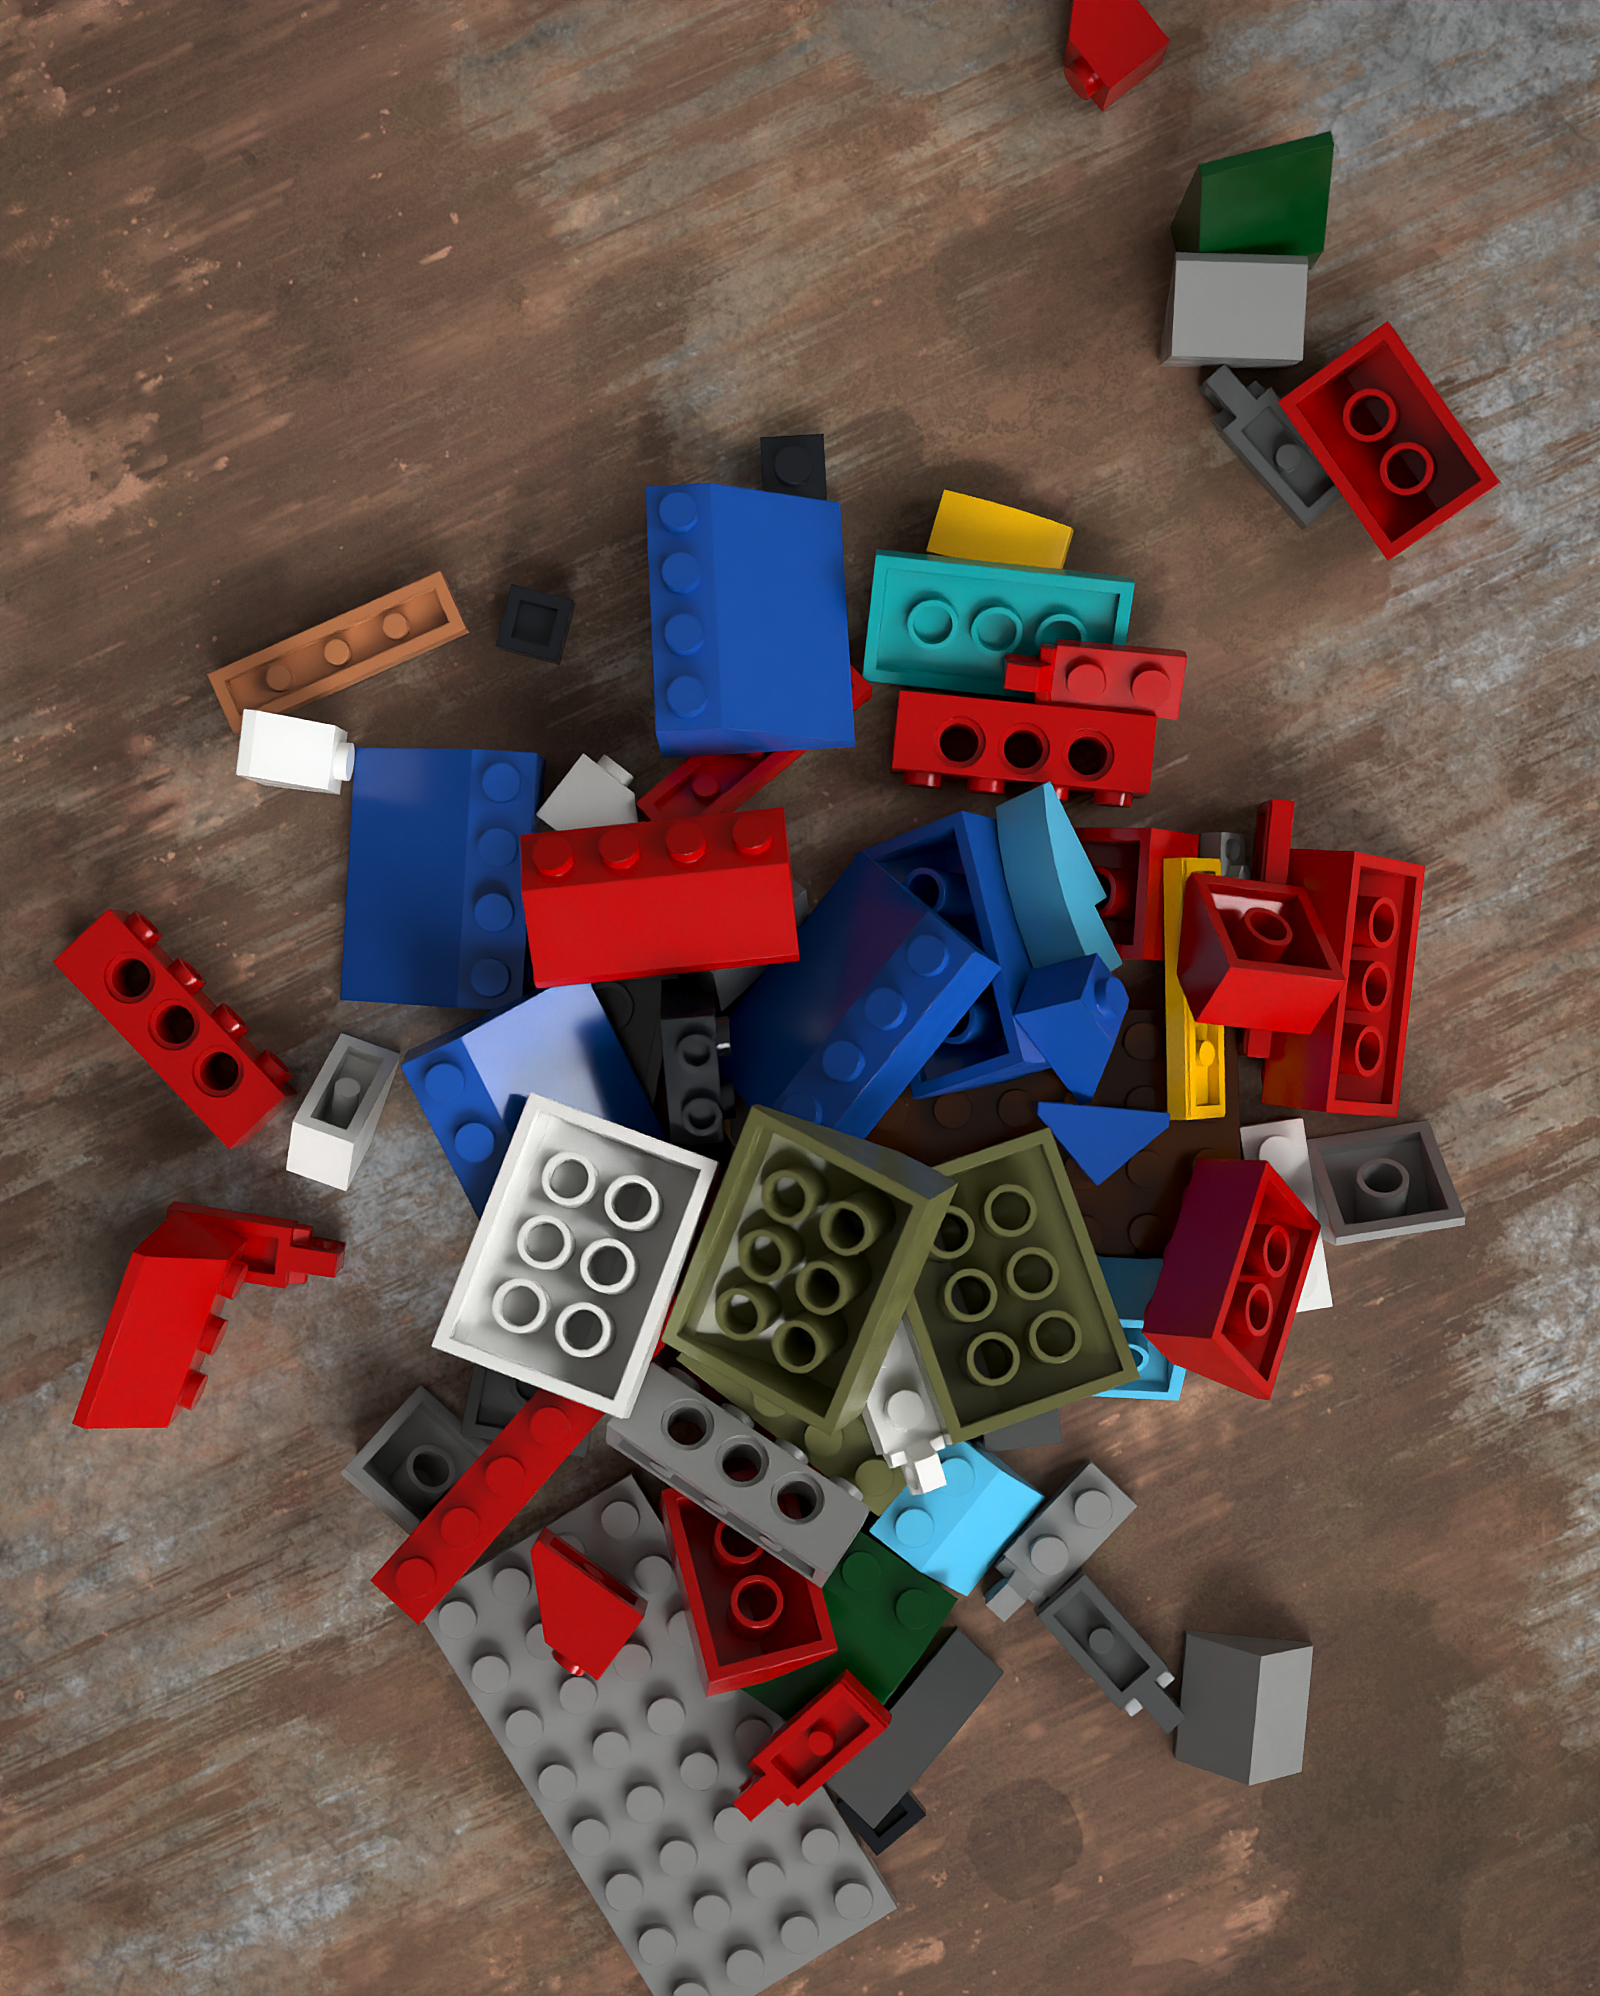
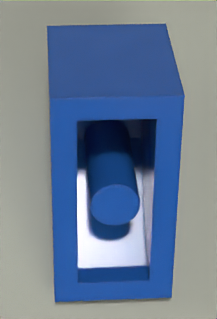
(1074, 1019)

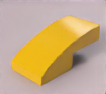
(996, 533)

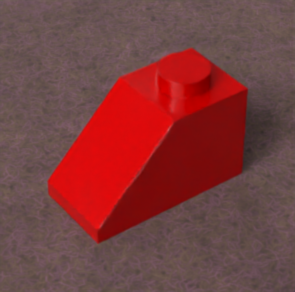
(1110, 48)
(582, 1606)

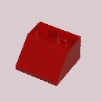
(1132, 877)
(1254, 955)

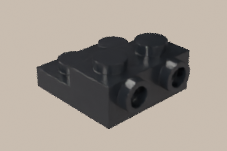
(691, 1054)

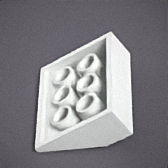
(578, 1256)

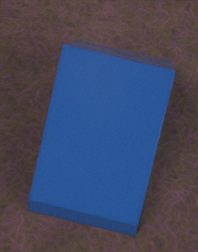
(1100, 1136)

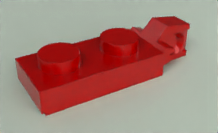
(1101, 677)
(276, 1248)
(812, 1745)

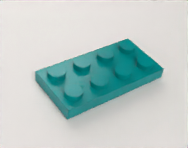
(956, 618)

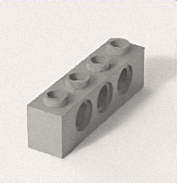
(751, 1507)

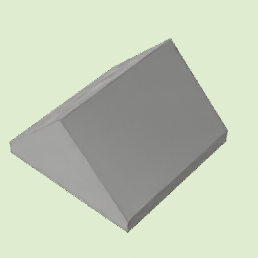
(1235, 311)
(1382, 1184)
(414, 1460)
(1243, 1705)

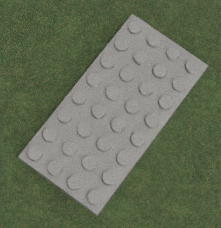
(648, 1770)

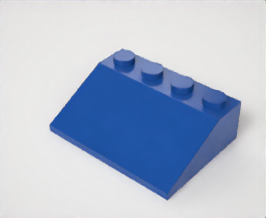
(747, 621)
(439, 876)
(859, 1009)
(542, 1044)

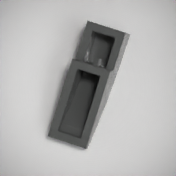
(923, 1721)

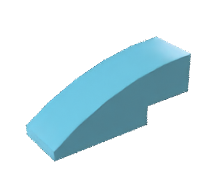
(1051, 881)

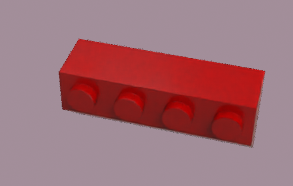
(659, 897)
(1358, 1045)

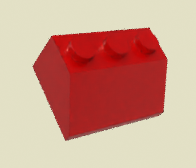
(1389, 441)
(1232, 1275)
(163, 1326)
(740, 1603)

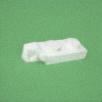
(903, 1418)

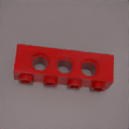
(1122, 739)
(99, 967)

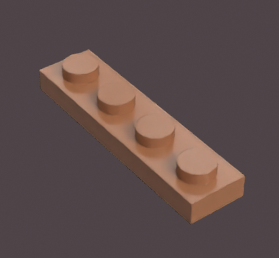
(341, 651)

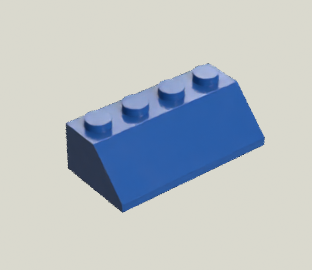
(961, 877)

